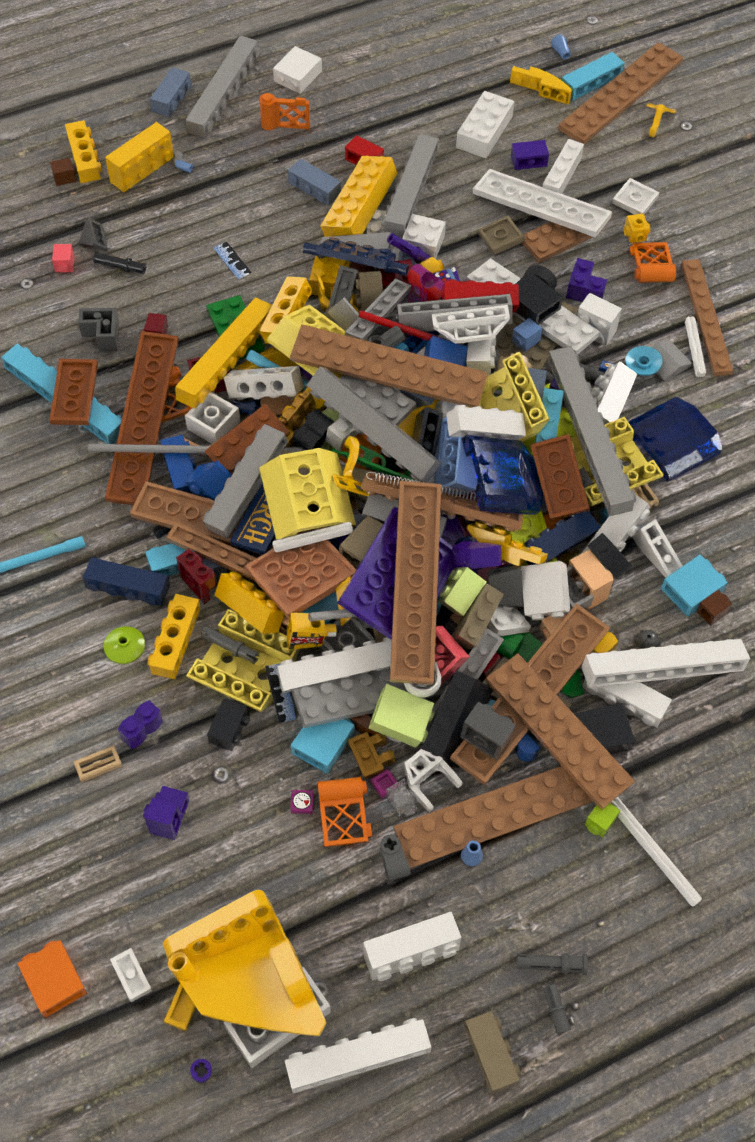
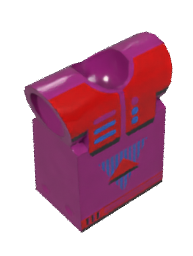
(424, 285)

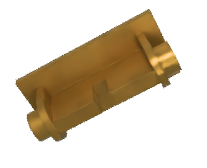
(304, 404)

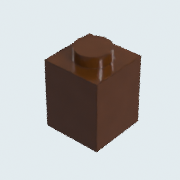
(63, 171)
(714, 607)

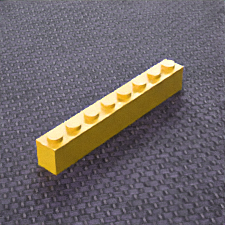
(222, 354)

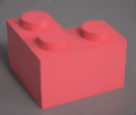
(448, 654)

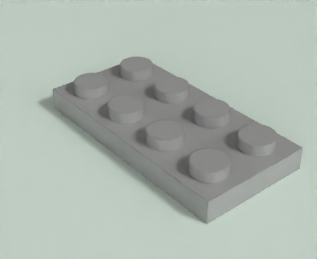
(383, 398)

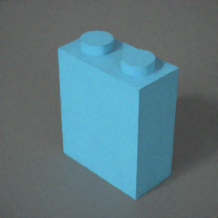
(693, 584)
(323, 743)

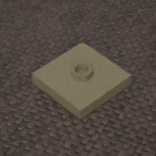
(501, 235)

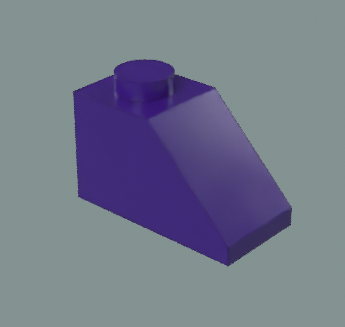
(476, 554)

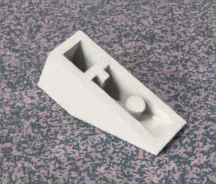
(656, 547)

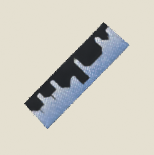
(232, 260)
(282, 702)

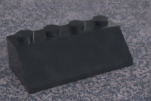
(455, 707)

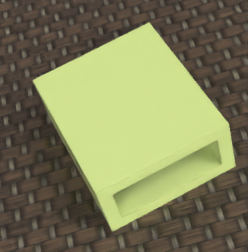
(402, 716)

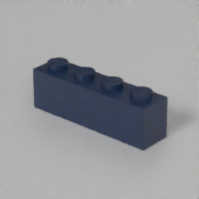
(564, 535)
(126, 581)

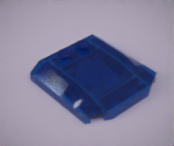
(676, 437)
(504, 475)

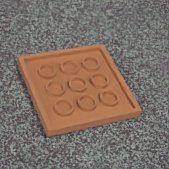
(300, 575)

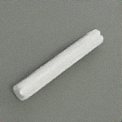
(695, 347)
(312, 537)

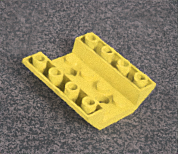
(287, 330)
(517, 394)
(638, 471)
(291, 493)
(240, 677)

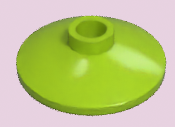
(125, 652)

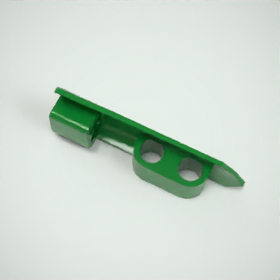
(366, 462)
(527, 646)

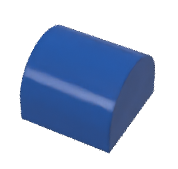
(527, 749)

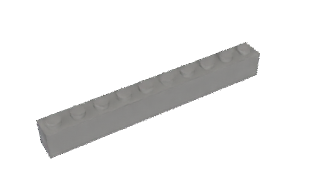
(591, 432)

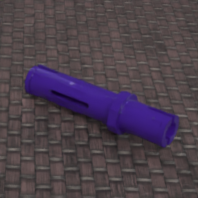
(415, 253)

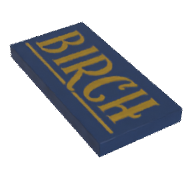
(256, 527)

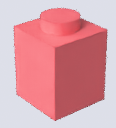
(63, 258)

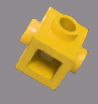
(636, 228)

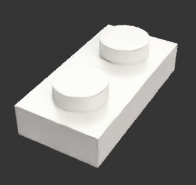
(131, 975)

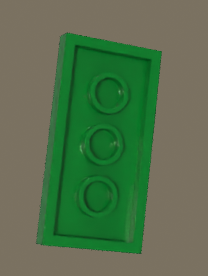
(223, 315)

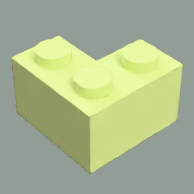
(461, 590)

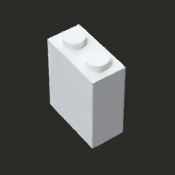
(297, 69)
(545, 590)

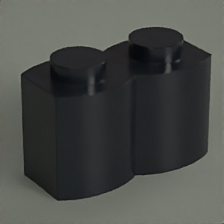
(313, 431)

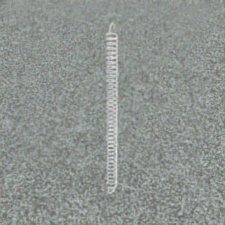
(423, 482)

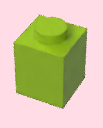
(601, 820)

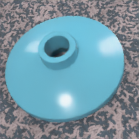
(644, 360)

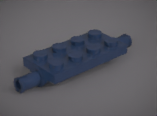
(359, 254)

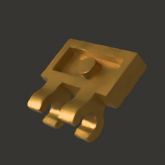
(366, 756)

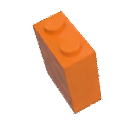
(52, 978)

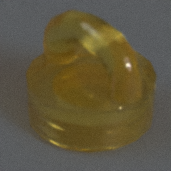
(567, 556)

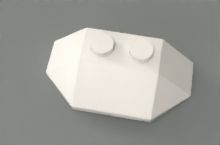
(471, 324)

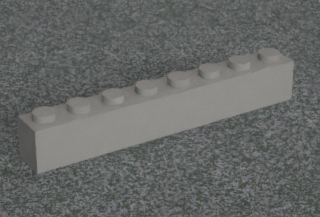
(222, 87)
(411, 185)
(374, 424)

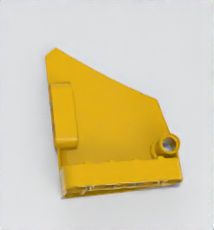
(245, 969)

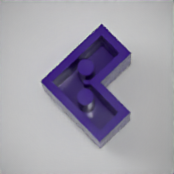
(583, 282)
(166, 812)

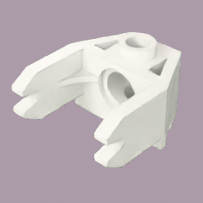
(429, 764)

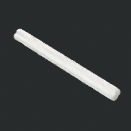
(657, 854)

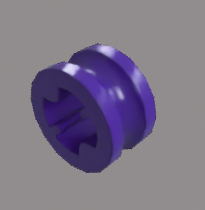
(194, 1074)

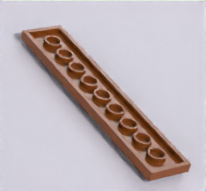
(142, 415)

